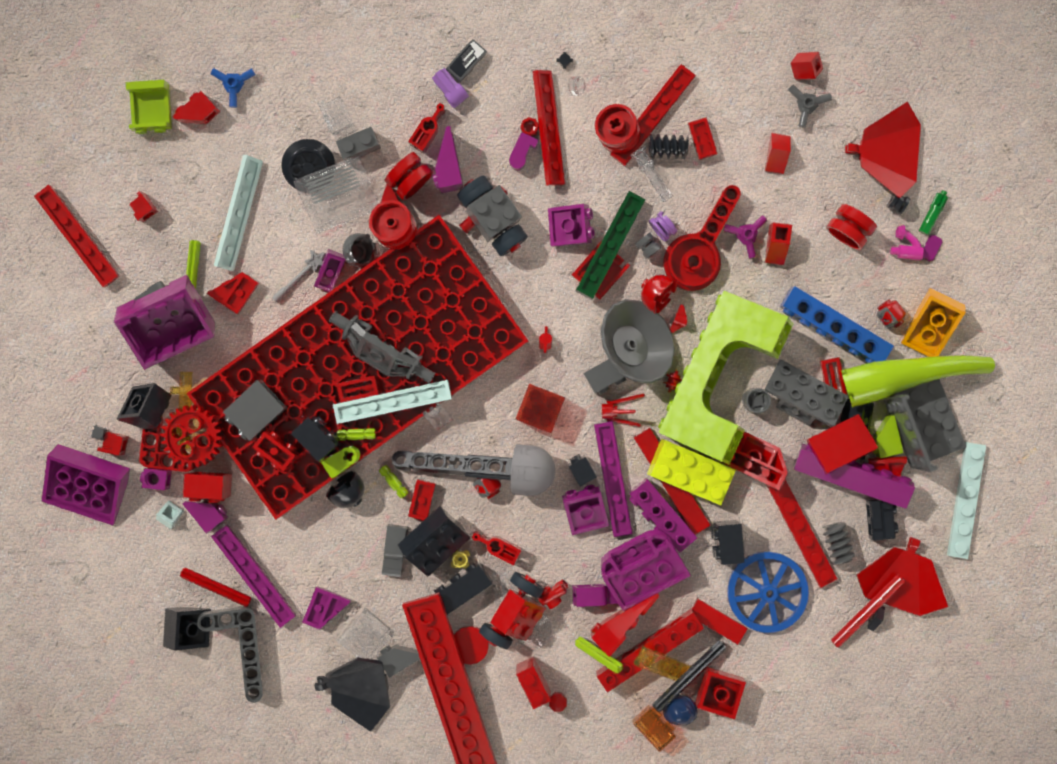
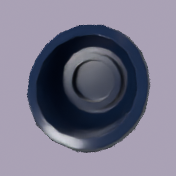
(681, 711)

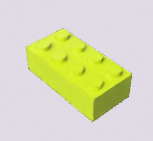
(691, 471)

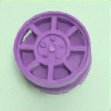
(663, 226)

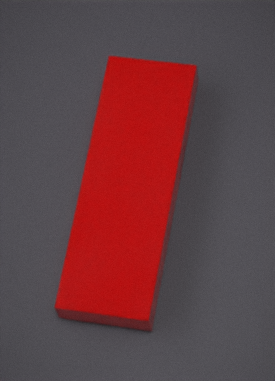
(719, 621)

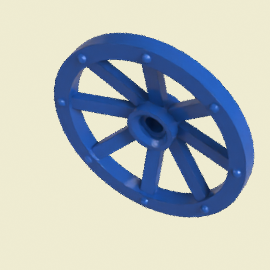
(762, 590)

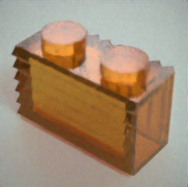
(654, 728)

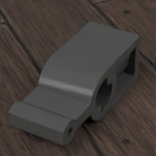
(392, 554)

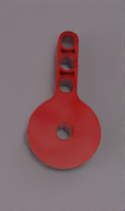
(702, 247)

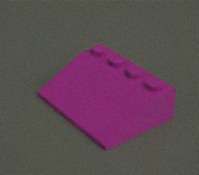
(84, 484)

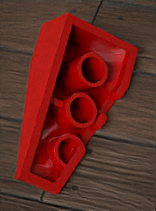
(612, 630)

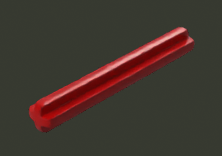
(215, 587)

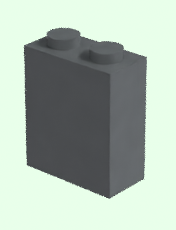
(254, 410)

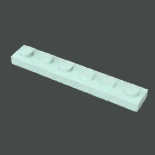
(238, 213)
(392, 401)
(966, 500)

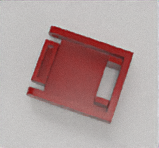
(611, 277)

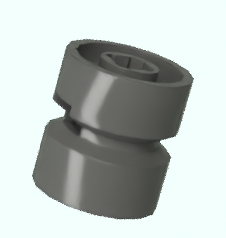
(756, 400)

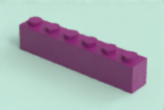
(859, 478)

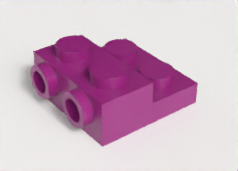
(570, 225)
(585, 509)

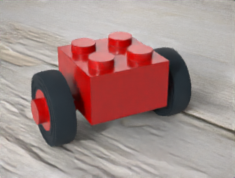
(516, 613)

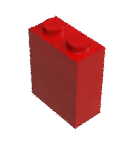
(533, 683)

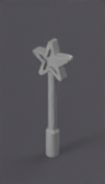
(314, 261)

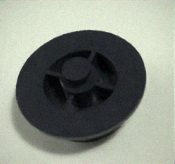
(305, 158)

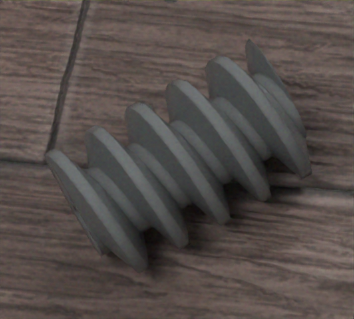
(839, 542)

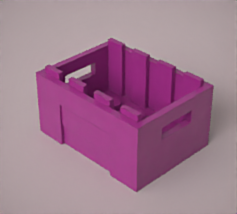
(174, 334)

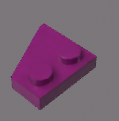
(323, 607)

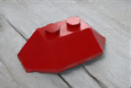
(759, 461)

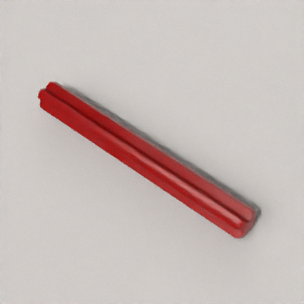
(867, 611)

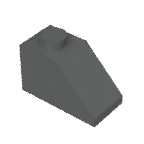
(397, 658)

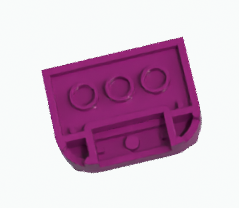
(642, 568)

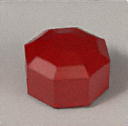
(529, 126)
(558, 702)

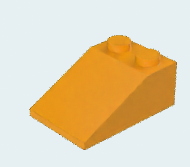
(933, 323)

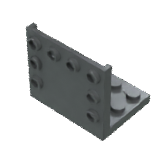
(925, 424)

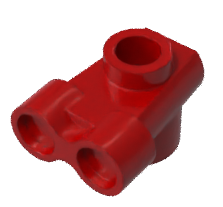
(552, 595)

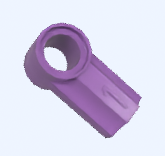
(453, 92)

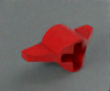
(679, 320)
(545, 340)

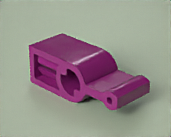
(592, 595)

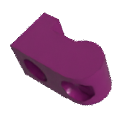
(520, 151)

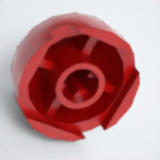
(656, 292)

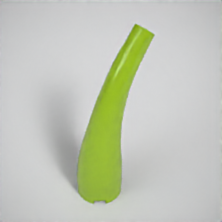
(885, 378)

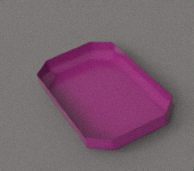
(932, 247)

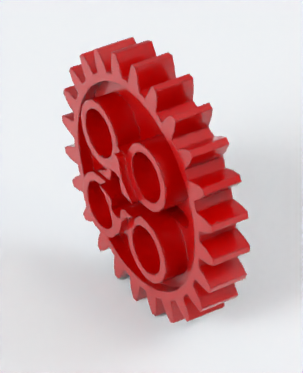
(199, 451)

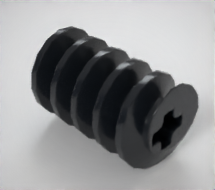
(668, 146)

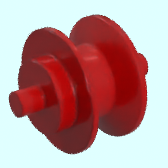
(673, 380)

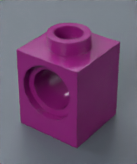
(163, 475)

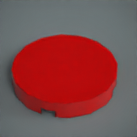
(471, 644)

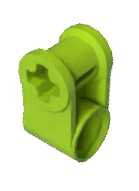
(339, 463)

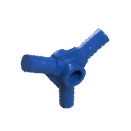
(233, 83)

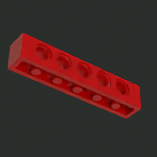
(661, 641)

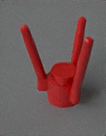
(610, 411)

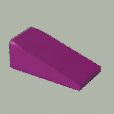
(329, 270)

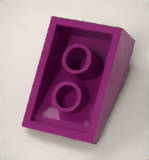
(447, 168)

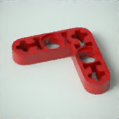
(157, 455)

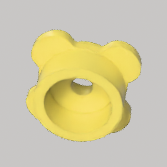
(460, 564)

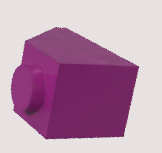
(206, 514)

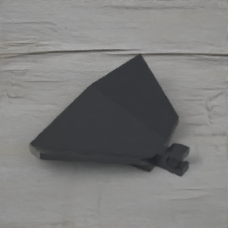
(358, 690)

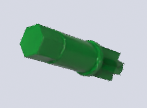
(935, 209)

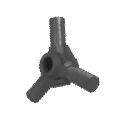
(807, 103)

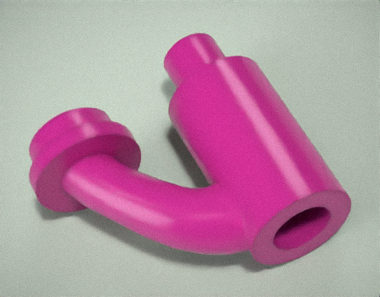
(912, 252)

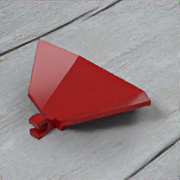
(891, 149)
(922, 588)

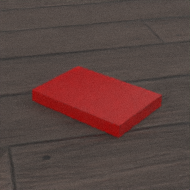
(842, 444)

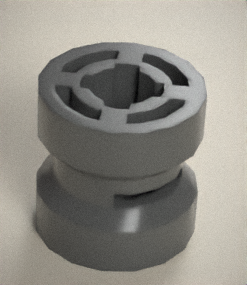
(650, 249)

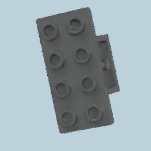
(805, 395)

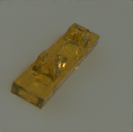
(185, 386)
(661, 664)

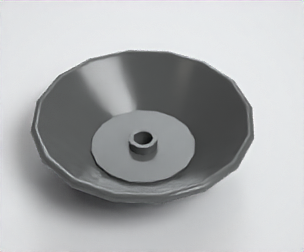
(637, 341)

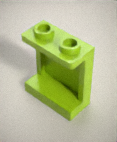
(149, 106)

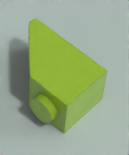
(887, 438)

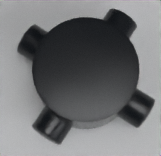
(564, 60)

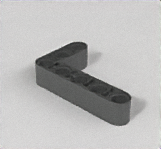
(245, 644)

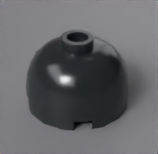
(347, 491)

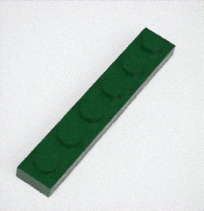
(610, 245)

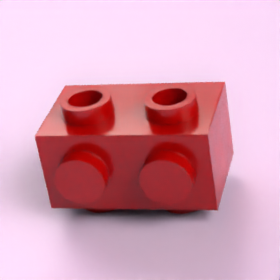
(275, 450)

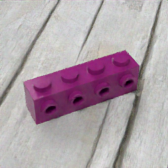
(662, 514)

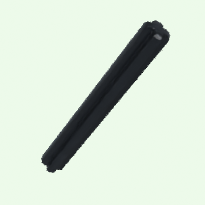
(689, 676)

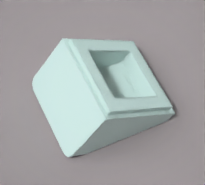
(169, 514)

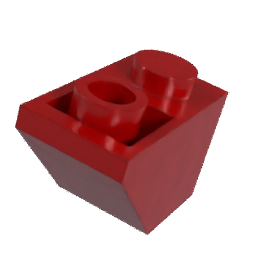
(196, 111)
(778, 243)

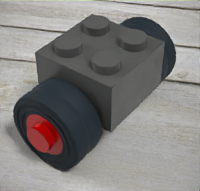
(493, 214)

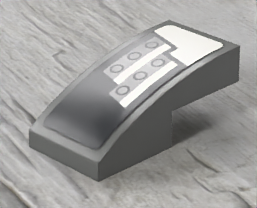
(466, 60)

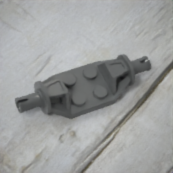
(377, 353)

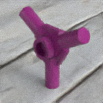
(747, 234)

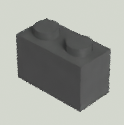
(358, 144)
(602, 376)

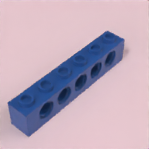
(880, 347)

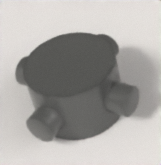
(98, 432)

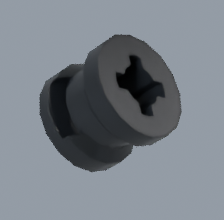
(898, 204)

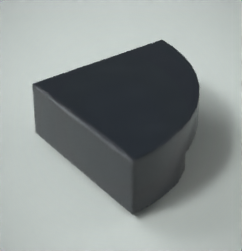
(877, 620)

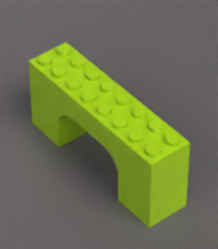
(731, 326)

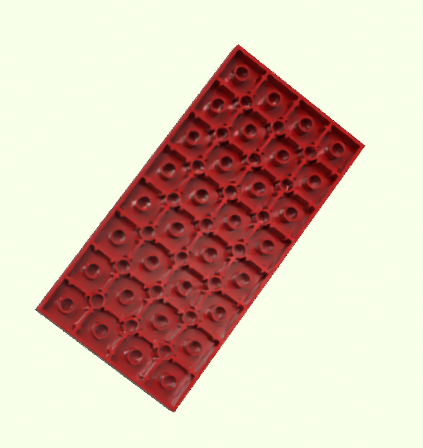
(413, 299)

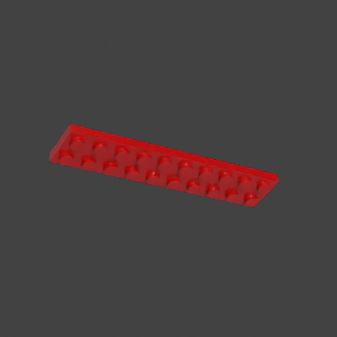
(448, 680)

